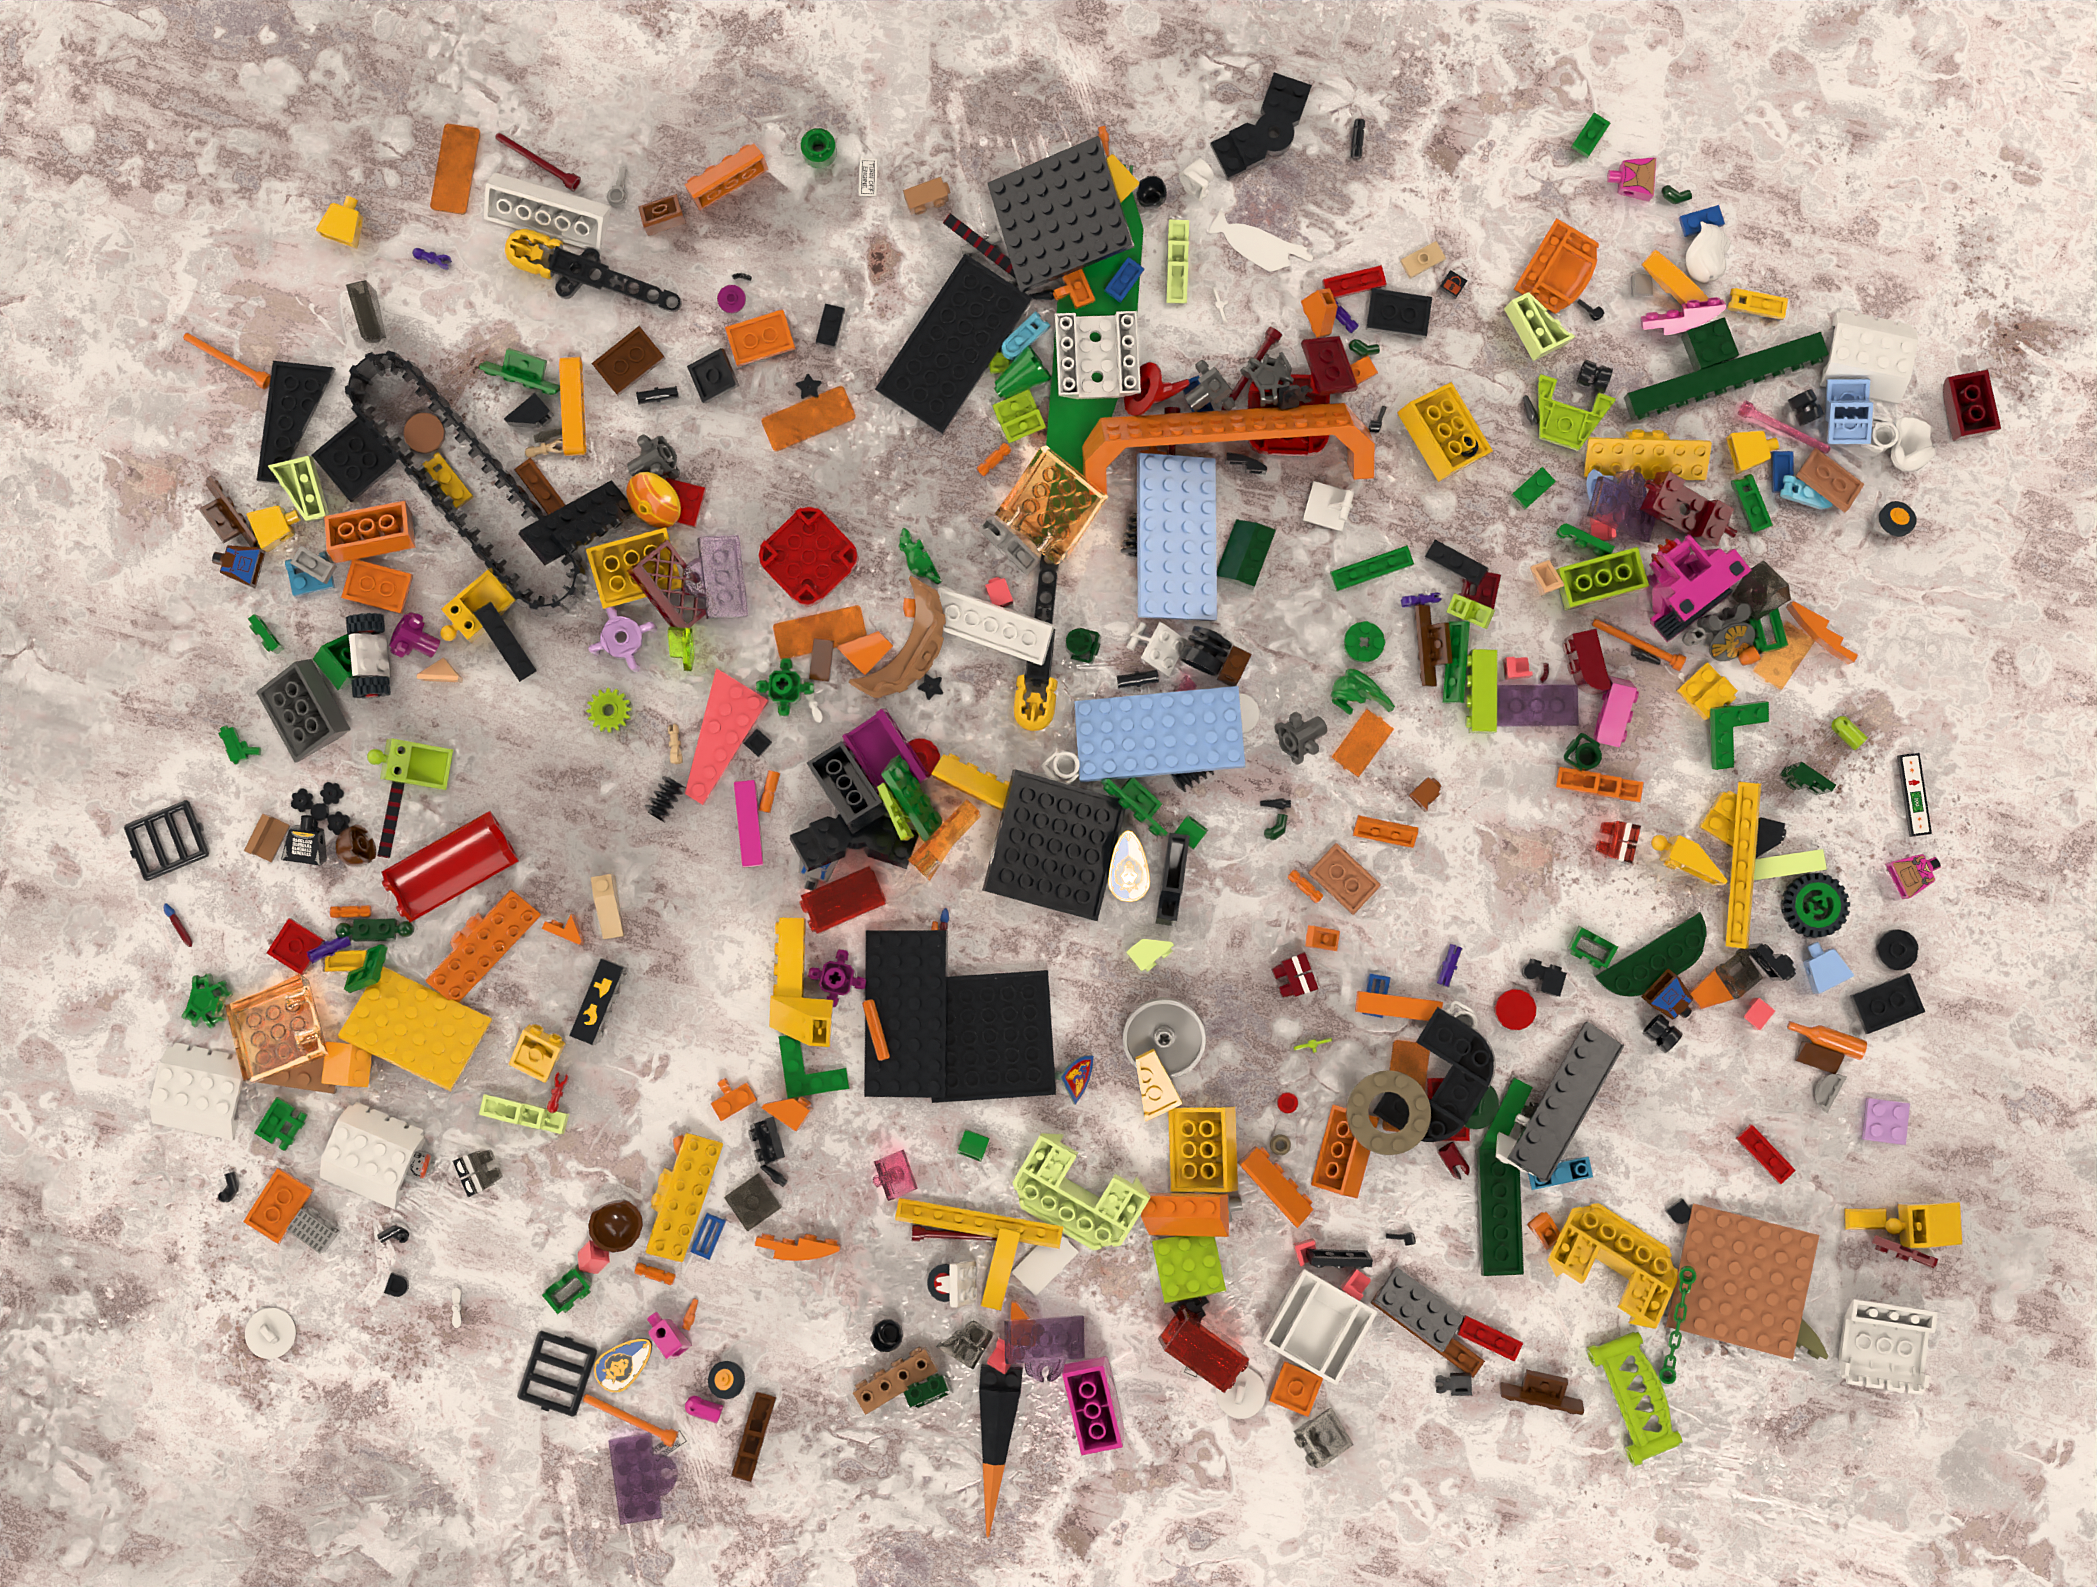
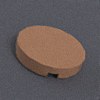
(424, 433)

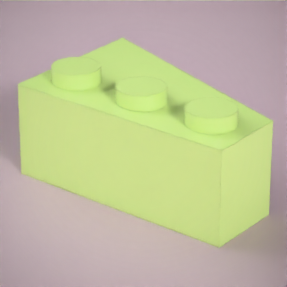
(1535, 327)
(303, 486)

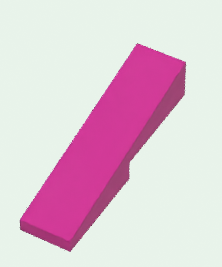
(748, 823)

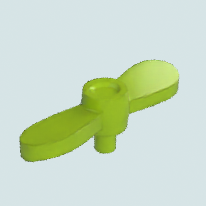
(1312, 1044)

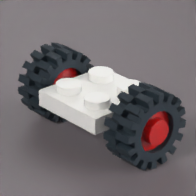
(368, 655)

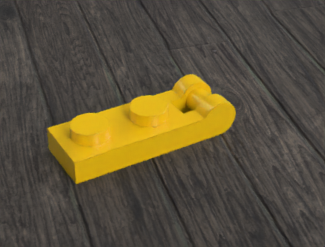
(1758, 303)
(449, 481)

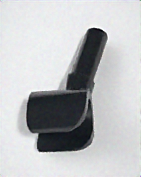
(1595, 314)
(1376, 425)
(1409, 1238)

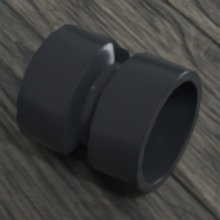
(1600, 380)
(1802, 401)
(1664, 1035)

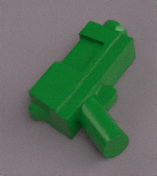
(235, 749)

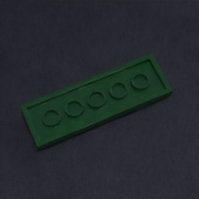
(1499, 1216)

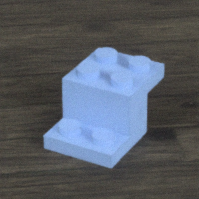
(1848, 411)

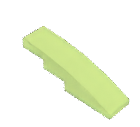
(1177, 261)
(1789, 864)
(523, 1114)

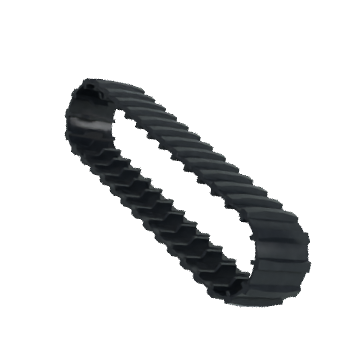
(355, 390)

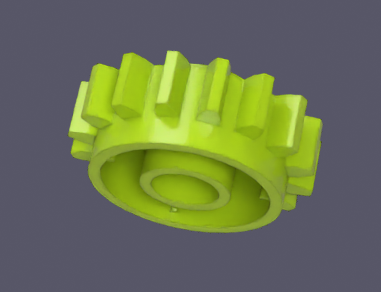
(598, 708)

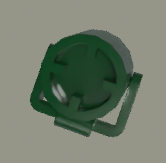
(1079, 644)
(1585, 755)

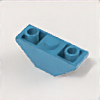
(1565, 1172)

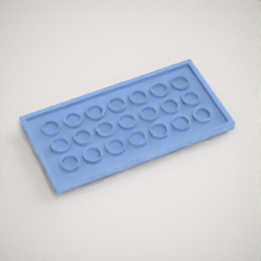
(1176, 537)
(1159, 734)

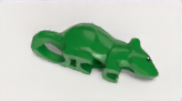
(918, 561)

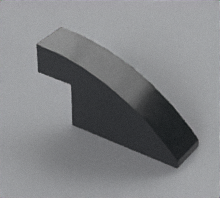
(1172, 879)

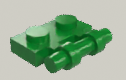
(275, 1120)

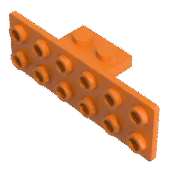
(482, 945)

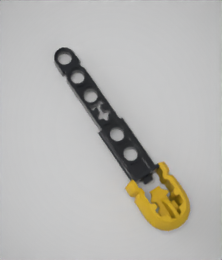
(561, 261)
(1036, 673)

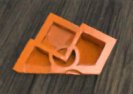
(866, 651)
(1710, 991)

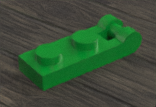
(1752, 503)
(1584, 540)

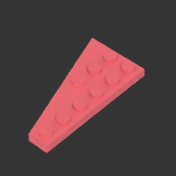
(726, 723)

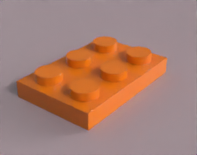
(760, 338)
(377, 586)
(278, 1205)

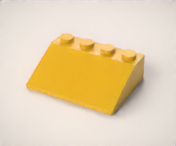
(1438, 429)
(613, 558)
(1203, 1149)

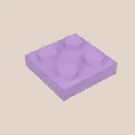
(1885, 1121)

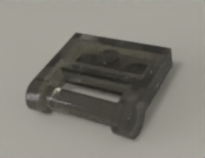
(1743, 978)

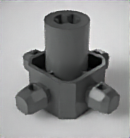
(1211, 387)
(655, 458)
(1299, 737)

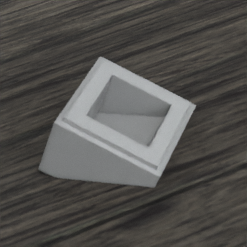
(1641, 285)

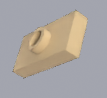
(1422, 259)

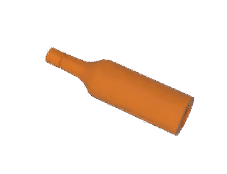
(1832, 1040)

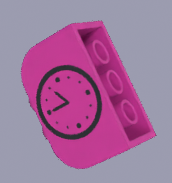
(1094, 1405)

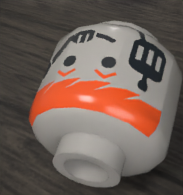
(421, 1165)

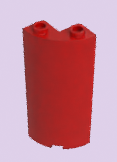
(449, 866)

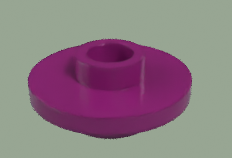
(731, 299)

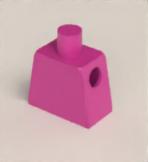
(674, 1341)

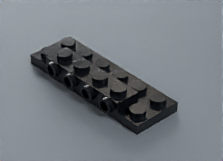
(577, 523)

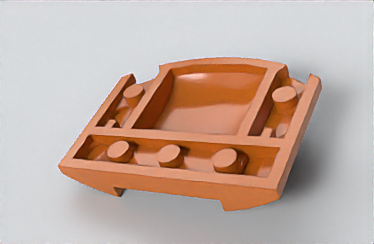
(1559, 267)

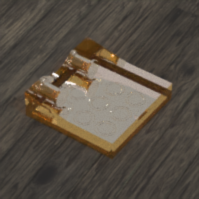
(1052, 504)
(934, 850)
(276, 1030)

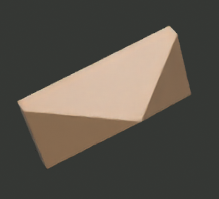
(1546, 577)
(440, 672)

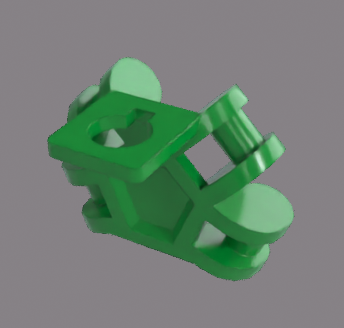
(204, 1001)

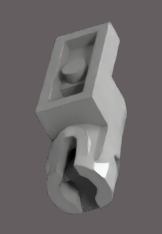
(1009, 544)

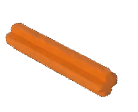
(875, 1030)

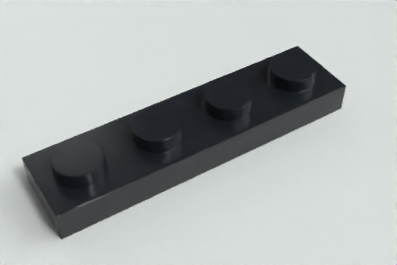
(505, 641)

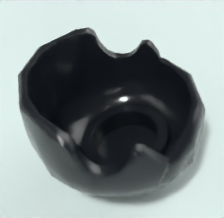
(1151, 192)
(886, 1335)

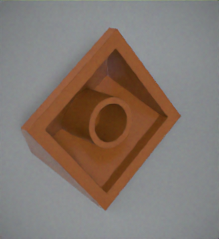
(662, 215)

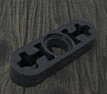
(576, 265)

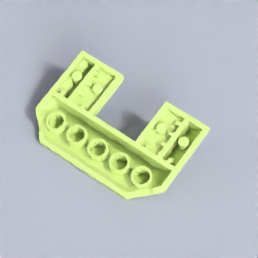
(1060, 1202)

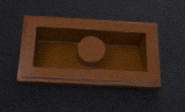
(821, 660)
(1819, 1057)

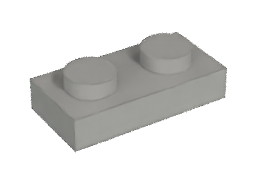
(313, 564)

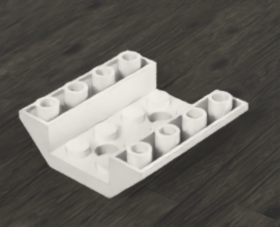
(1113, 356)

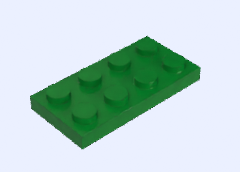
(911, 797)

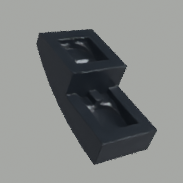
(1251, 465)

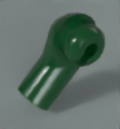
(1674, 196)
(1363, 349)
(1277, 830)

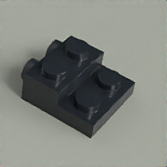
(1776, 966)
(766, 1141)

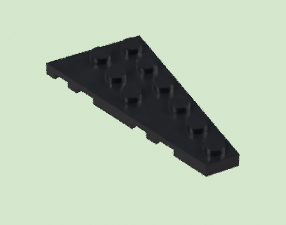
(291, 402)

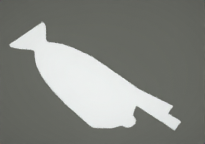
(1258, 245)

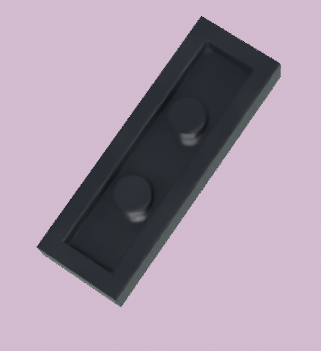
(1456, 563)
(1339, 1258)

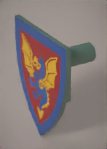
(1076, 1076)

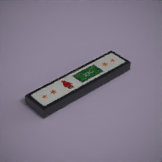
(1914, 794)

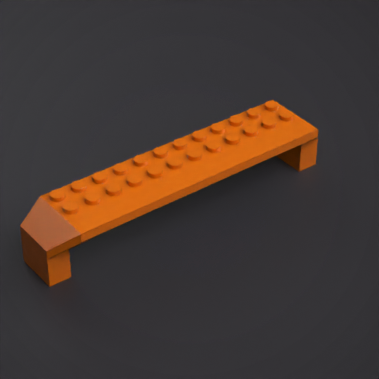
(1116, 433)

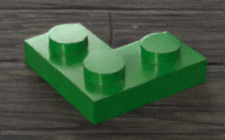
(370, 972)

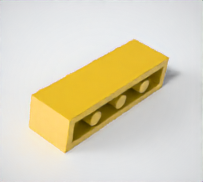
(790, 957)

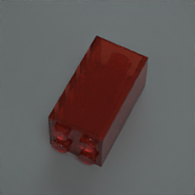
(843, 900)
(1204, 1349)

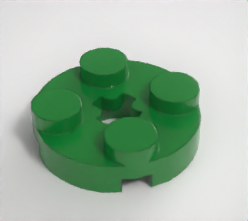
(1365, 630)

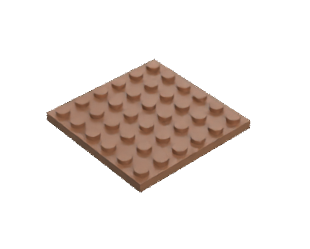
(1747, 1280)

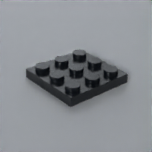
(354, 459)

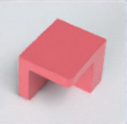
(1602, 530)
(1516, 668)
(1758, 1013)
(1301, 1248)
(592, 1258)
(1355, 1284)
(997, 1358)

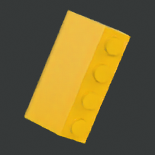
(970, 781)

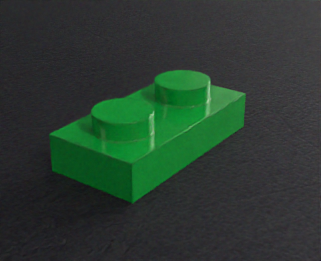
(1590, 135)
(1533, 488)
(260, 628)

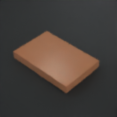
(1830, 480)
(1344, 879)

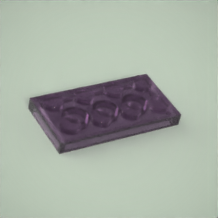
(1537, 705)

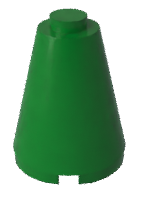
(1022, 374)

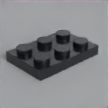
(1399, 313)
(1887, 1003)

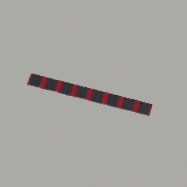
(979, 243)
(391, 818)

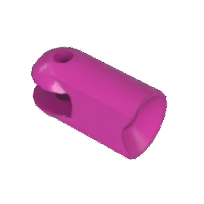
(703, 1409)

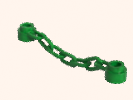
(1686, 1280)

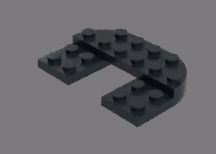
(1463, 1085)

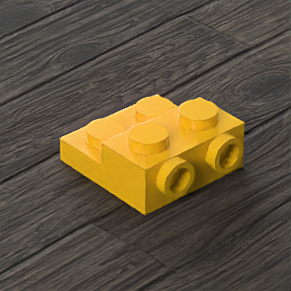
(1707, 690)
(1721, 818)
(537, 1052)

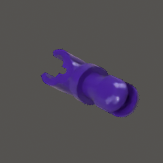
(431, 257)
(1408, 601)

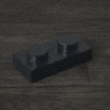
(830, 326)

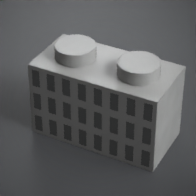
(313, 1229)

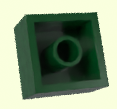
(1710, 344)

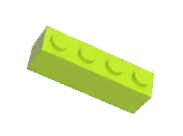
(1482, 691)

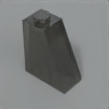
(366, 311)

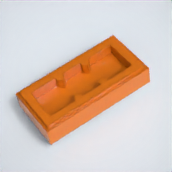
(1363, 370)

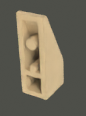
(607, 905)

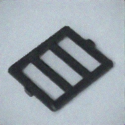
(166, 813)
(536, 1355)

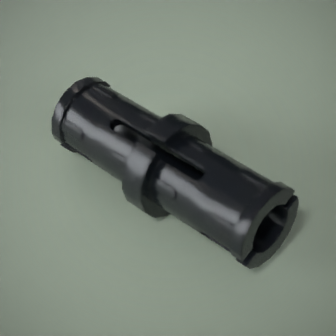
(657, 395)
(1137, 679)

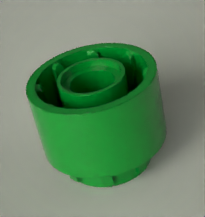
(818, 137)

